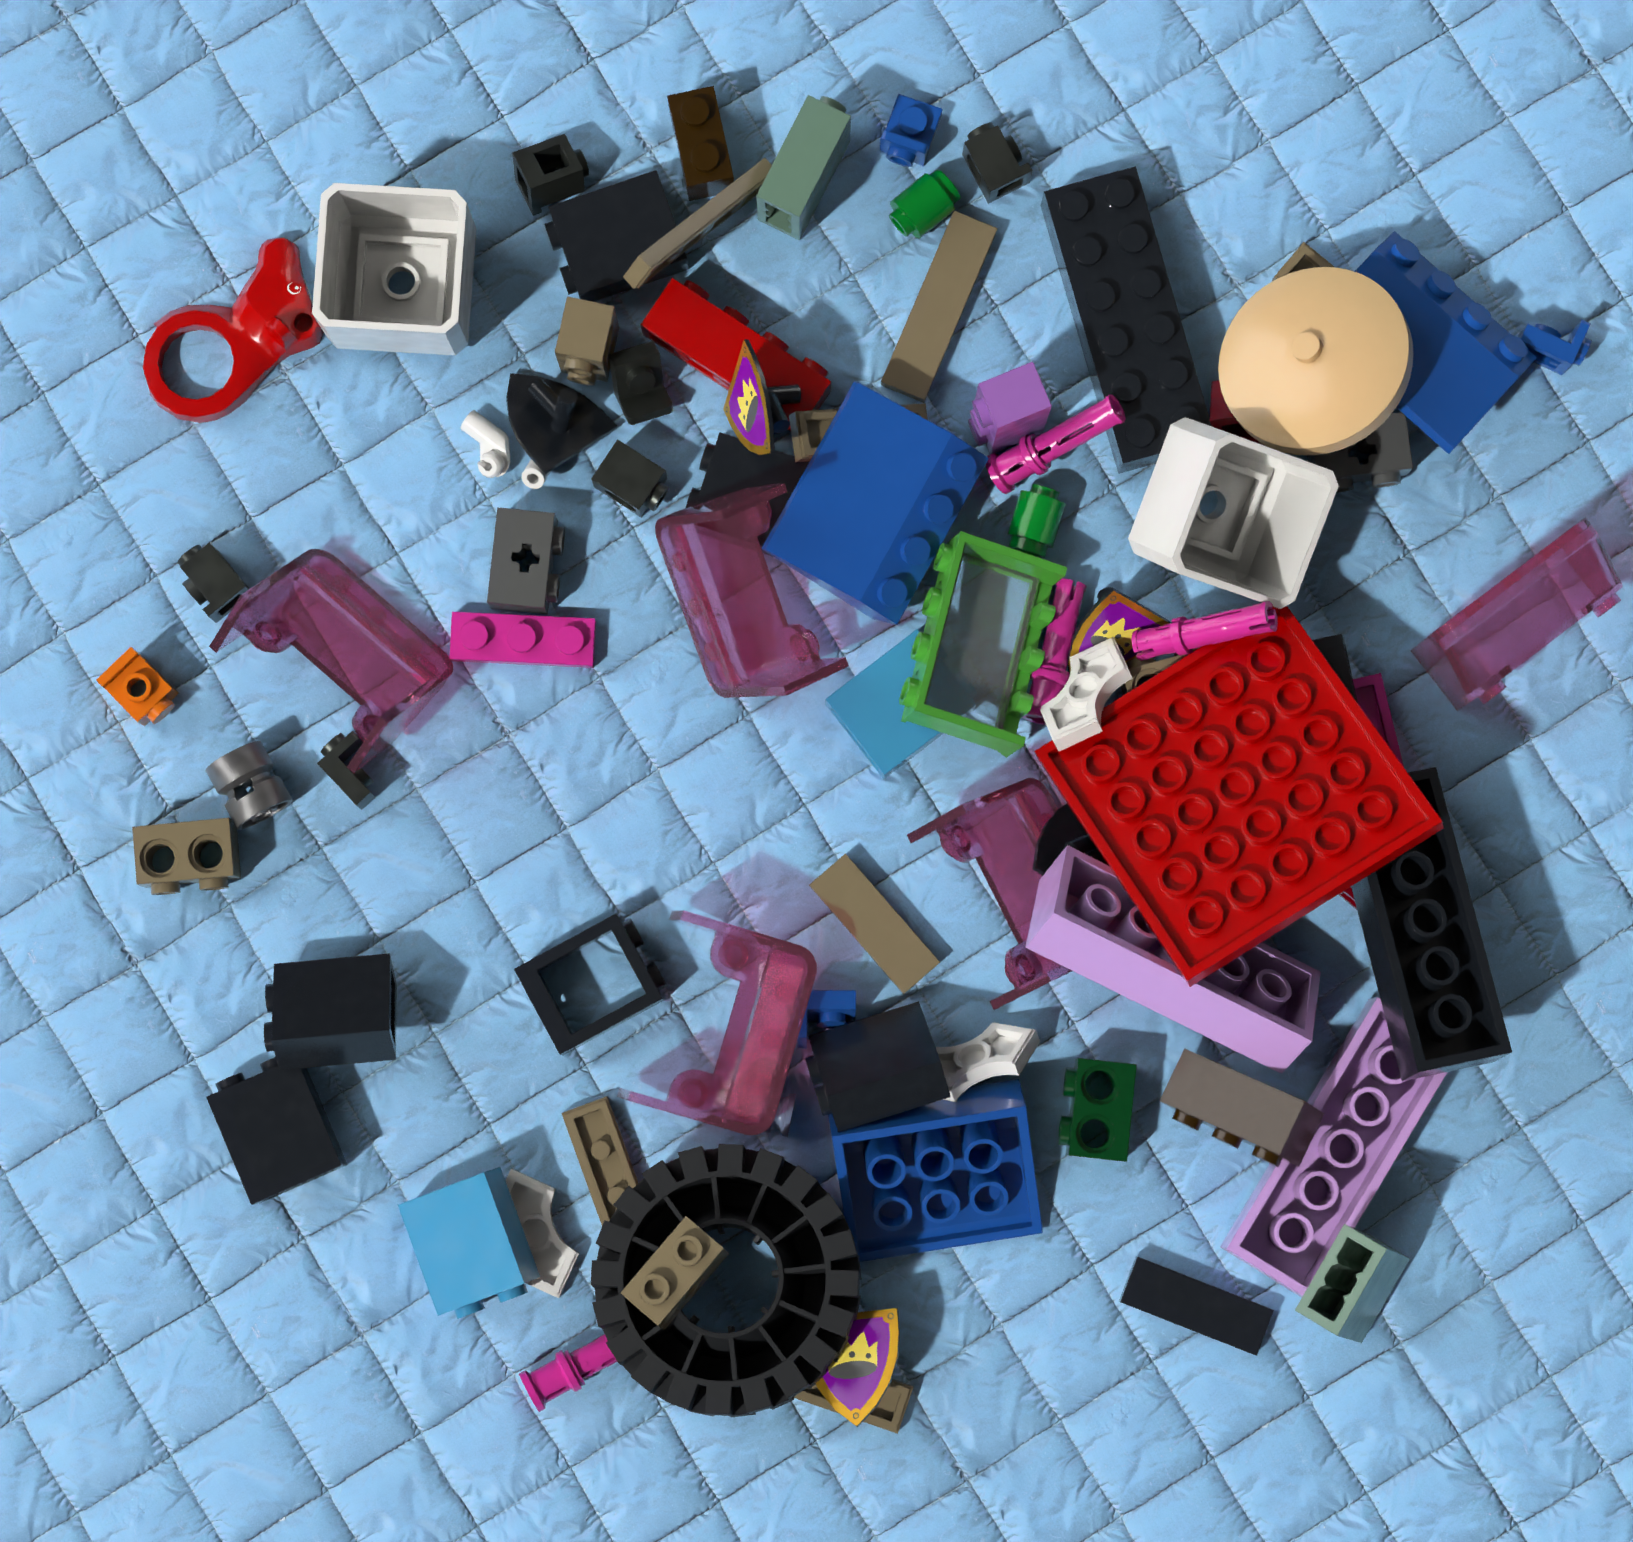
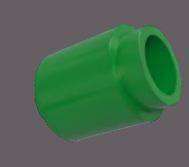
(924, 204)
(1036, 520)

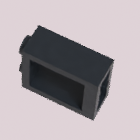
(549, 1011)

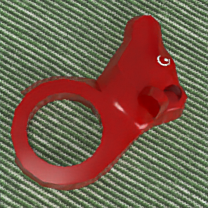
(262, 327)

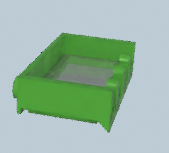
(980, 642)

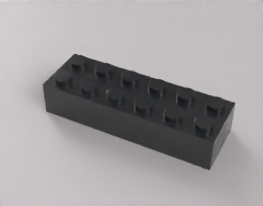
(1124, 311)
(1431, 954)

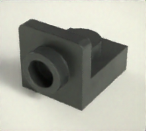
(639, 383)
(351, 783)

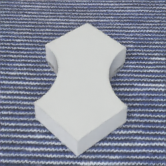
(1079, 705)
(995, 1052)
(550, 1252)

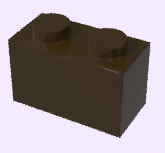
(700, 142)

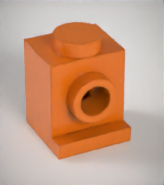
(124, 673)

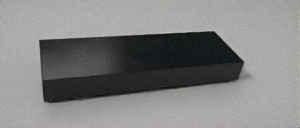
(1196, 1305)

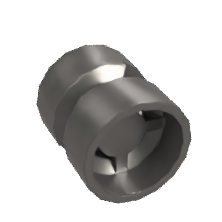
(240, 770)

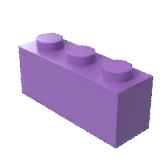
(1009, 408)

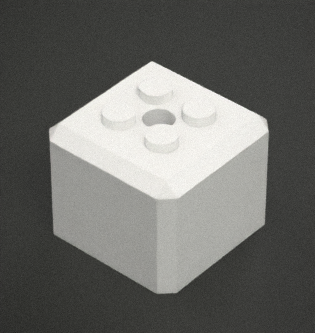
(384, 230)
(1263, 519)

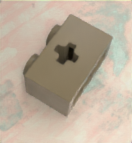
(674, 1273)

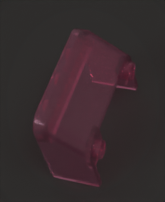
(733, 600)
(1520, 616)
(349, 637)
(1002, 837)
(759, 1035)

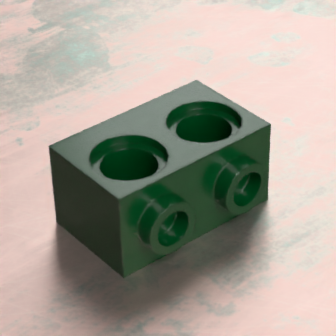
(1112, 1111)

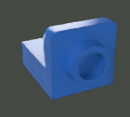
(910, 131)
(1552, 350)
(829, 1010)

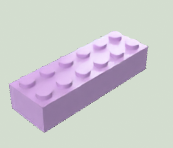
(1252, 1005)
(1363, 1129)

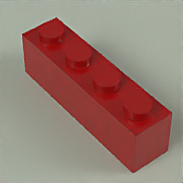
(713, 339)

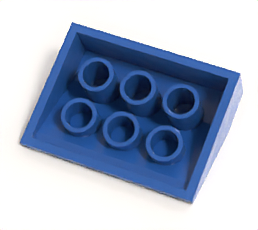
(1459, 350)
(875, 504)
(940, 1174)

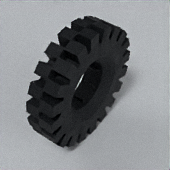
(814, 1297)

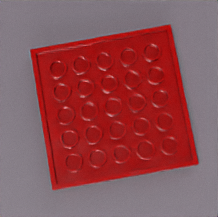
(1239, 794)

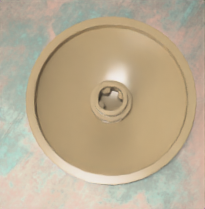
(1315, 361)

